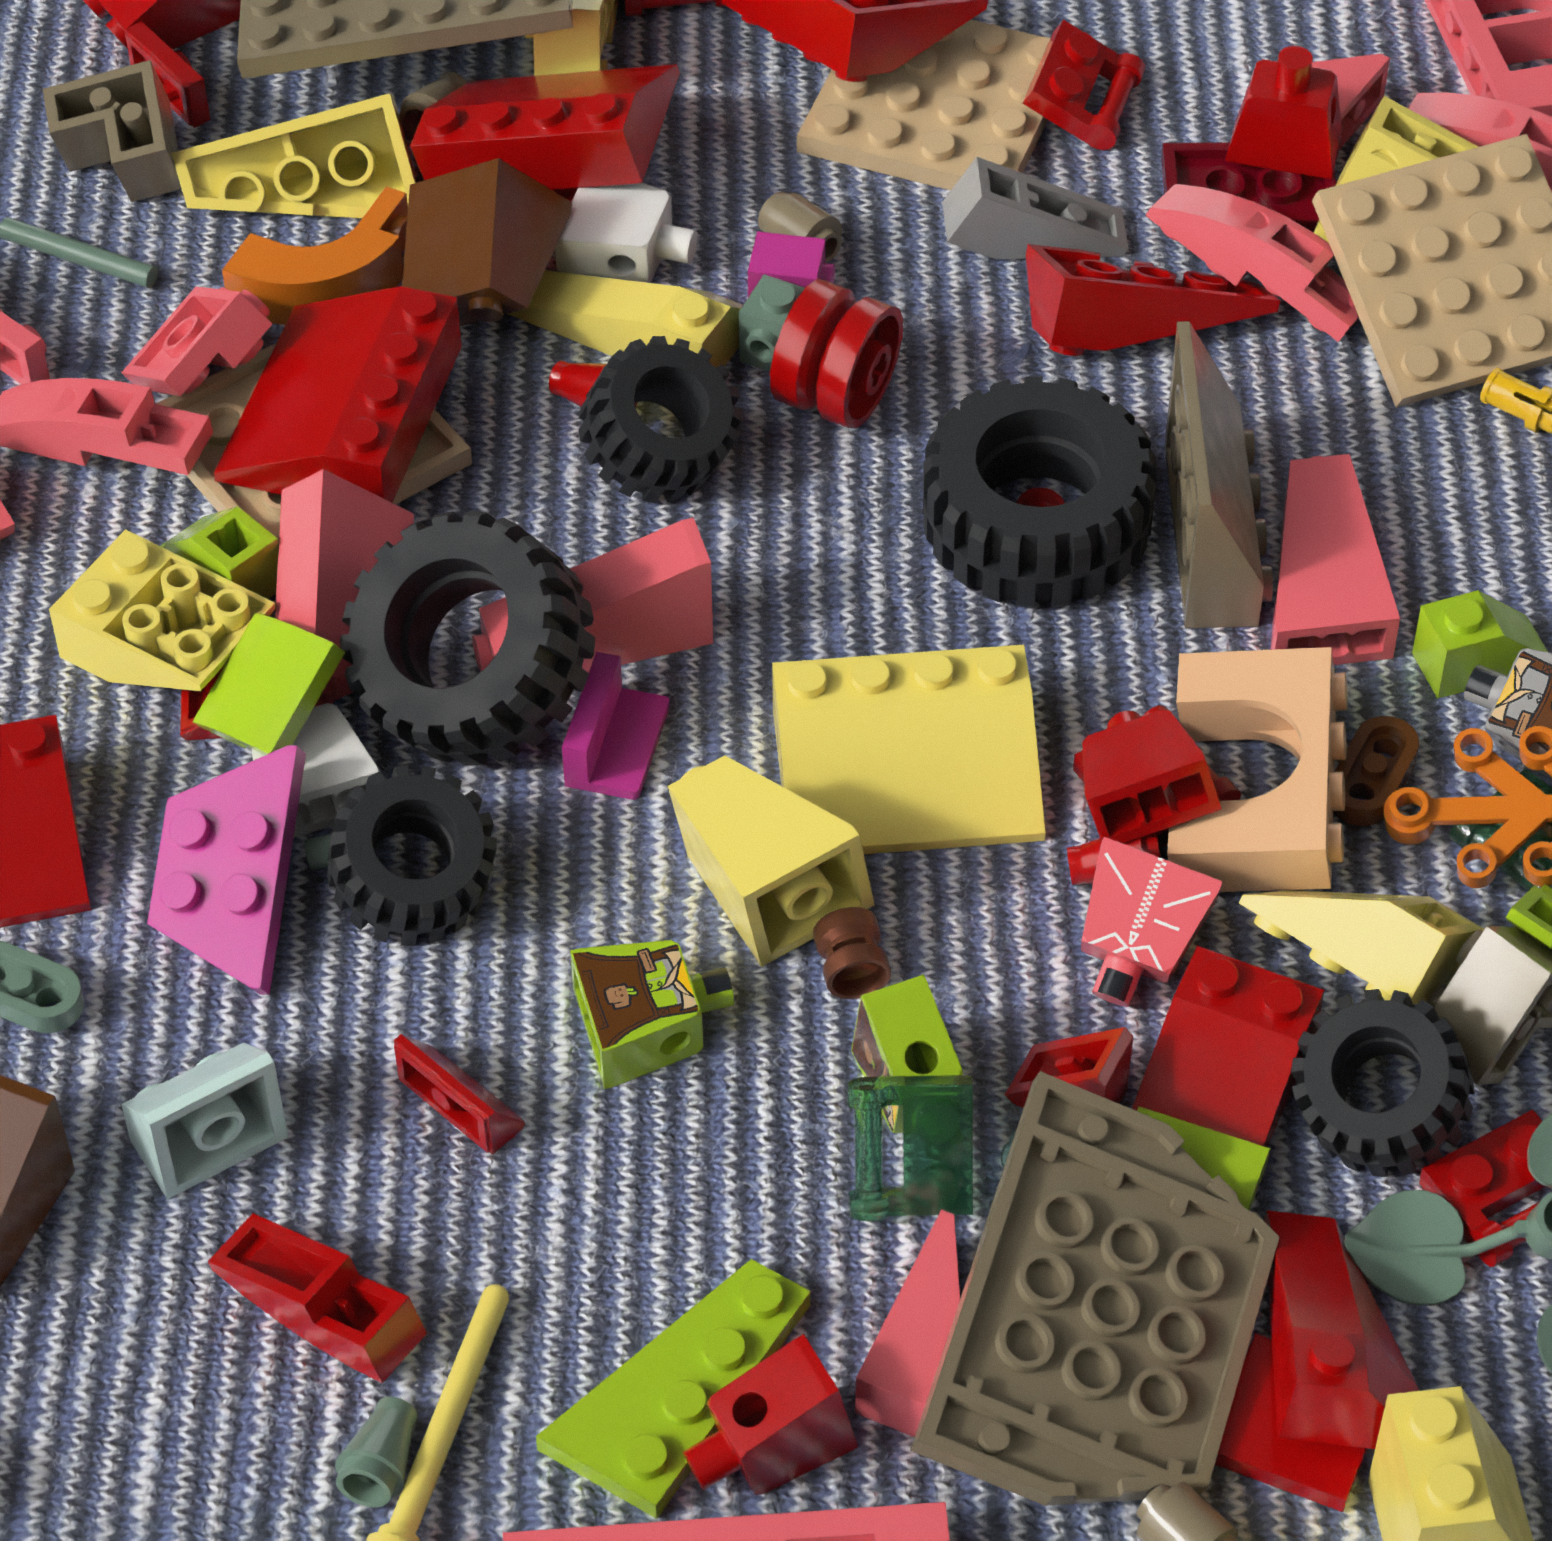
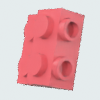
(203, 330)

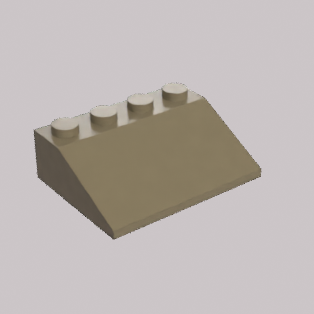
(1213, 494)

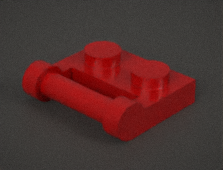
(1067, 78)
(1486, 1180)

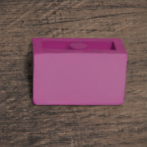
(612, 733)

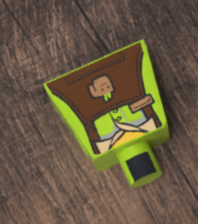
(643, 1006)
(902, 1036)

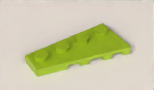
(655, 1405)

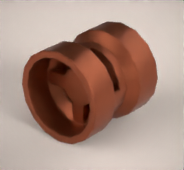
(851, 950)

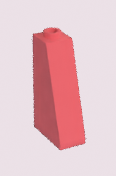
(324, 544)
(1331, 567)
(642, 596)

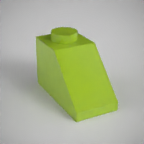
(1466, 633)

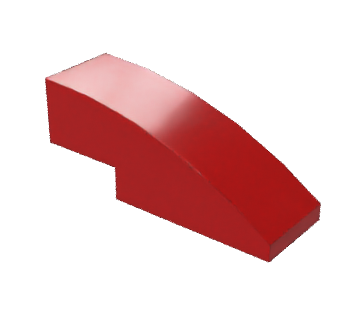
(320, 1296)

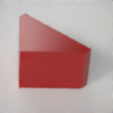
(1089, 1061)

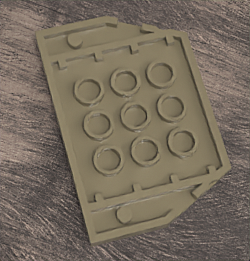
(1098, 1311)

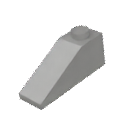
(1005, 210)

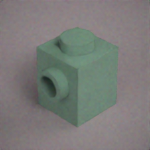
(763, 319)

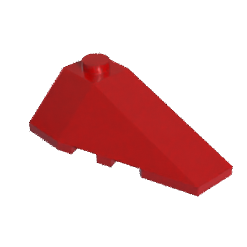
(1102, 307)
(1327, 1338)

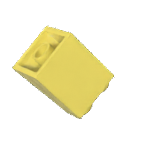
(768, 855)
(1443, 1473)

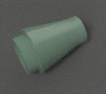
(377, 1456)

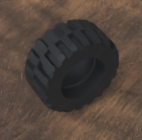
(1029, 549)
(410, 596)

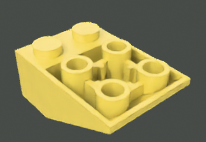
(1396, 140)
(152, 617)
(1380, 937)

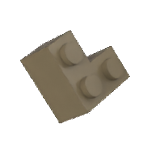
(120, 120)
(1497, 999)

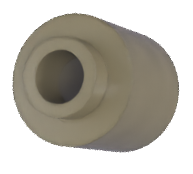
(799, 217)
(1181, 1516)

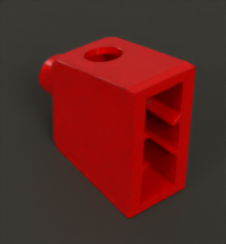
(1289, 117)
(1145, 776)
(774, 1422)

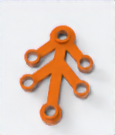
(1521, 808)

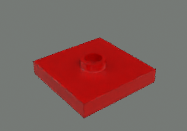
(1252, 1443)

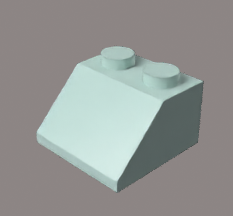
(207, 1118)

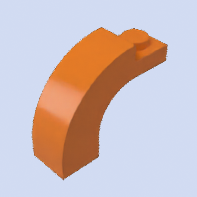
(298, 275)

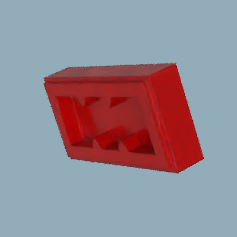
(179, 79)

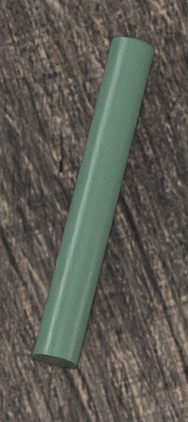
(78, 252)

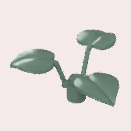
(1414, 1238)

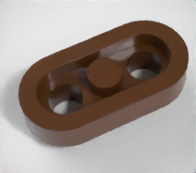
(1372, 774)

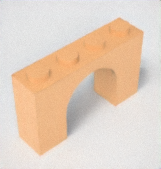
(1286, 700)

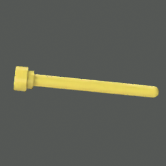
(446, 1418)

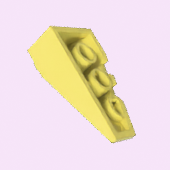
(305, 166)
(617, 311)

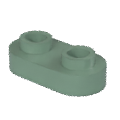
(33, 983)

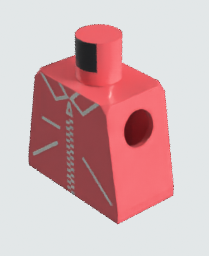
(1142, 918)

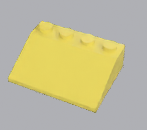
(914, 746)

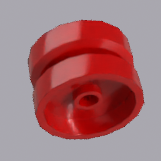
(836, 353)

